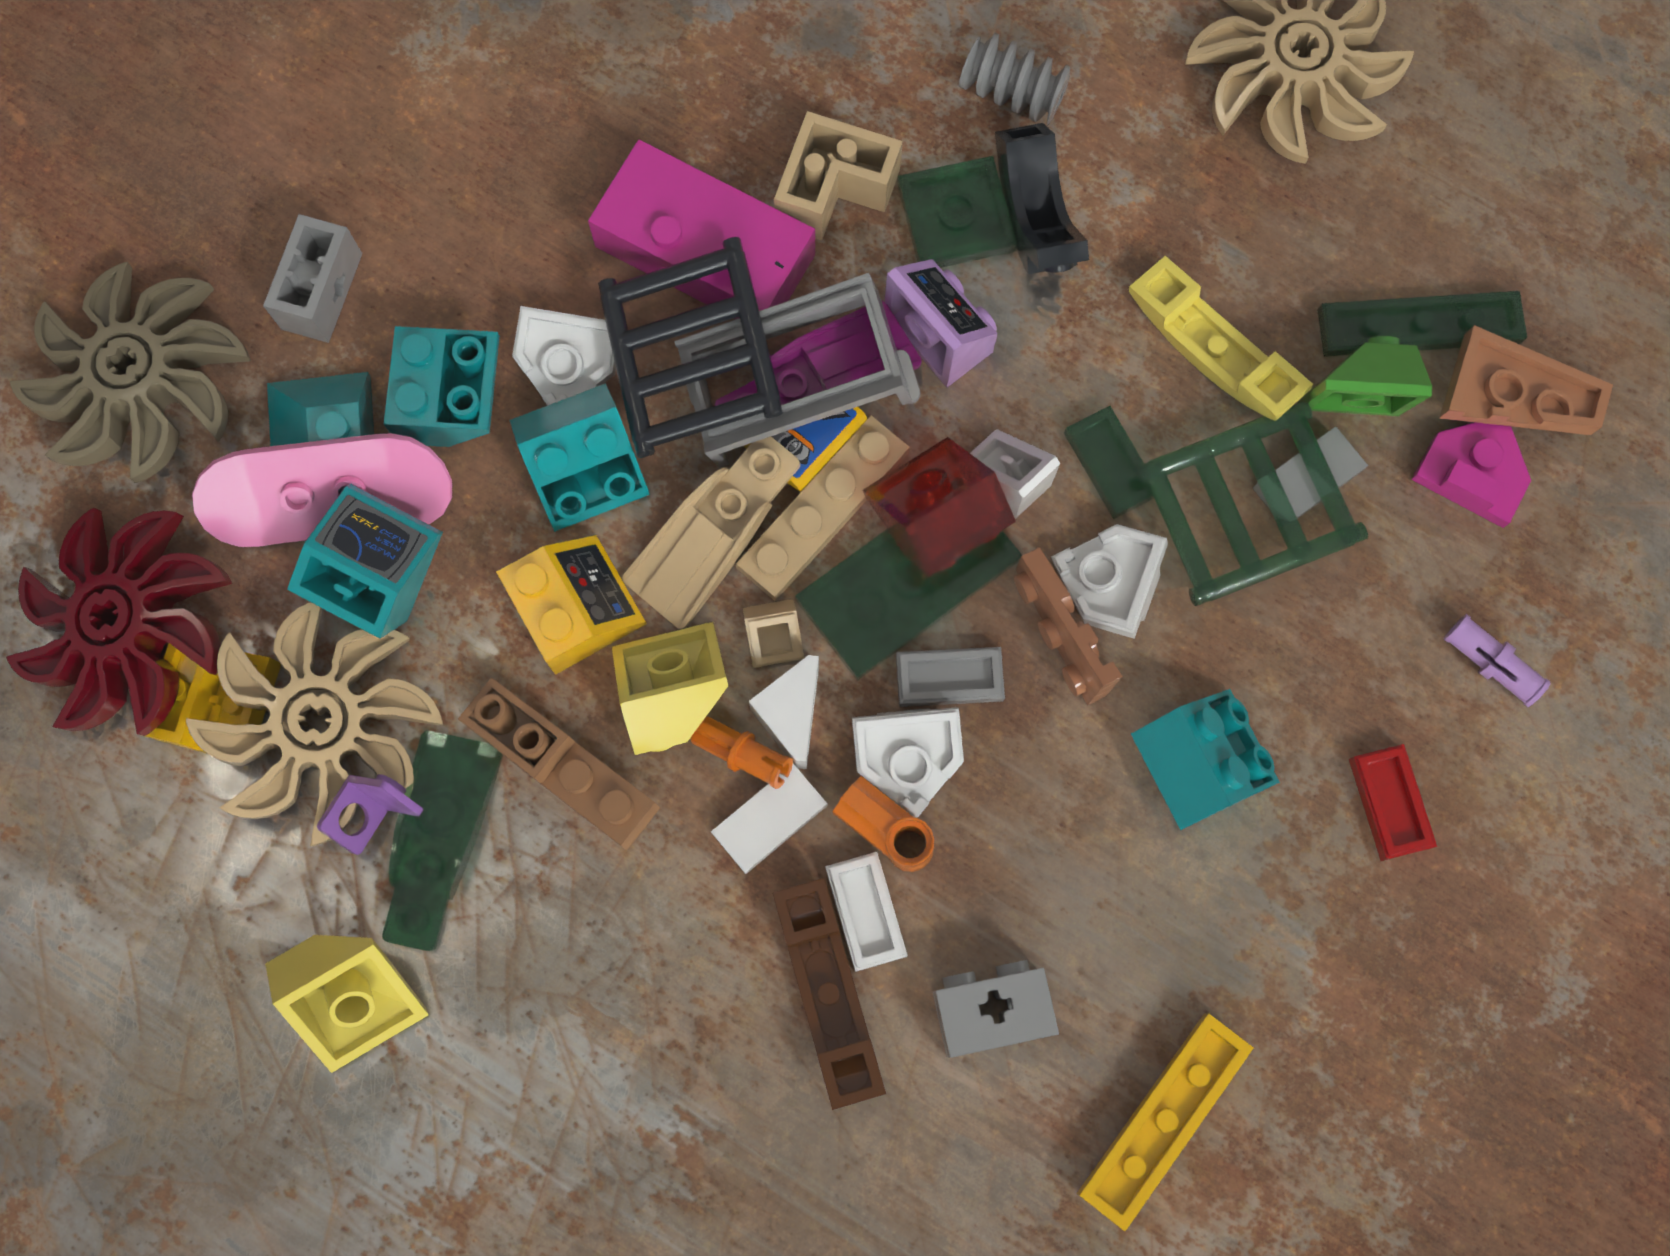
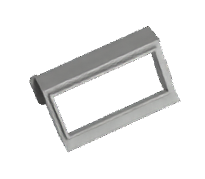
(788, 316)

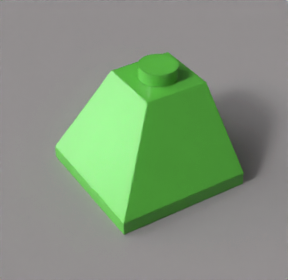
(1374, 381)

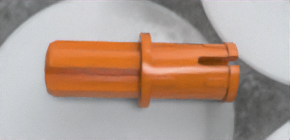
(742, 752)

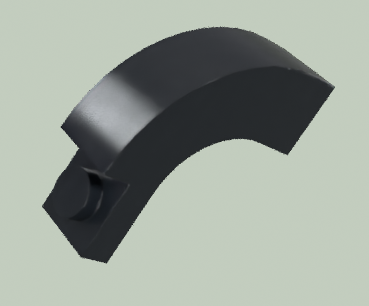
(1036, 202)

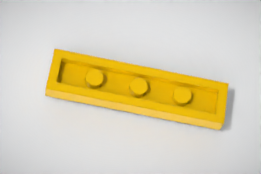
(1165, 1121)

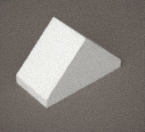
(1020, 468)
(788, 709)

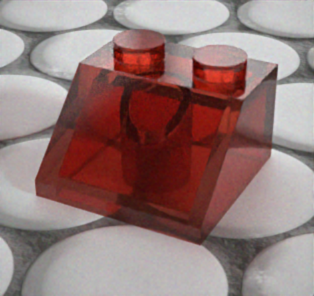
(940, 505)

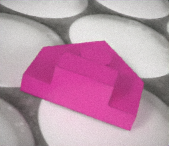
(1477, 469)

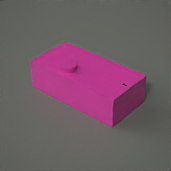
(672, 212)

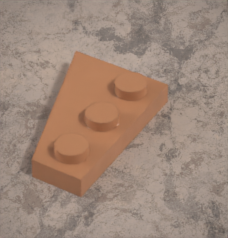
(1074, 640)

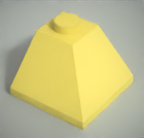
(668, 685)
(341, 996)

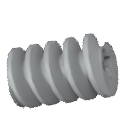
(1014, 78)

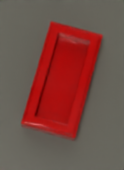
(1392, 802)

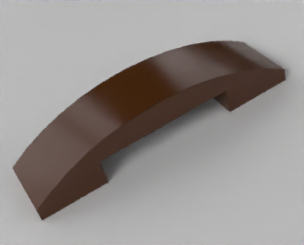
(828, 994)

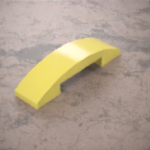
(1214, 345)

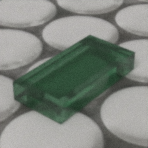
(1109, 461)

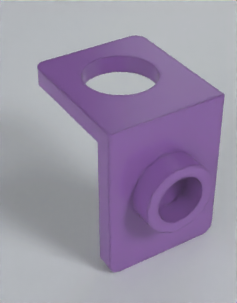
(375, 798)

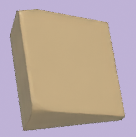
(773, 633)

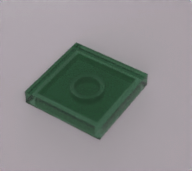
(957, 212)

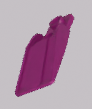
(830, 357)

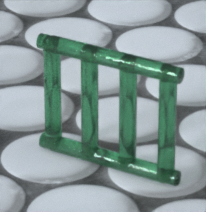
(1251, 569)

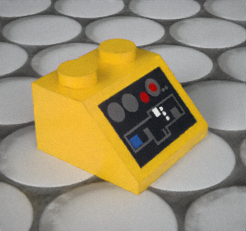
(571, 600)

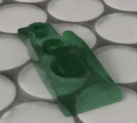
(433, 850)

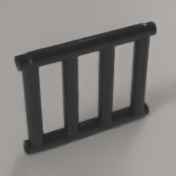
(752, 353)

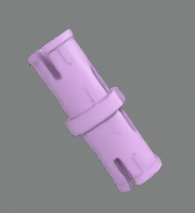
(1497, 660)

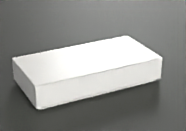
(769, 820)
(866, 911)

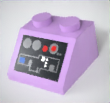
(940, 319)

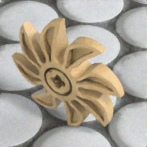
(1297, 62)
(290, 705)

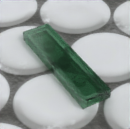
(1420, 321)

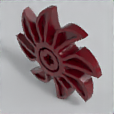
(119, 621)

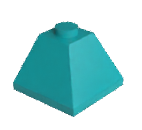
(320, 408)

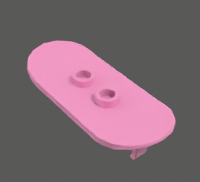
(287, 489)

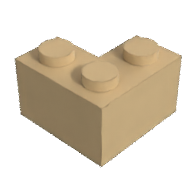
(835, 163)

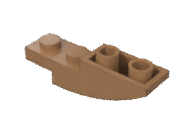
(559, 763)

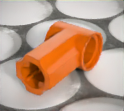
(882, 822)

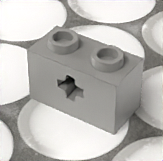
(313, 278)
(1027, 1018)

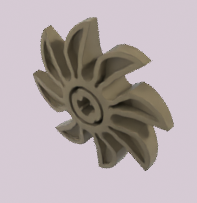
(130, 371)

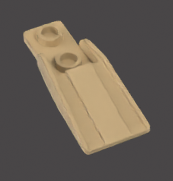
(710, 532)

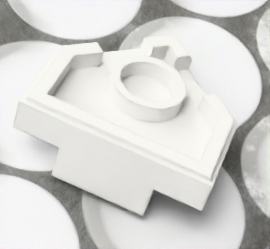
(562, 352)
(1113, 577)
(909, 753)

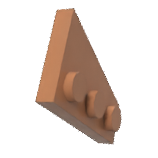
(1521, 388)

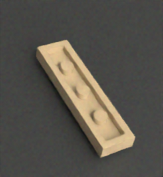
(821, 508)

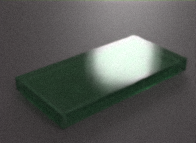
(884, 601)

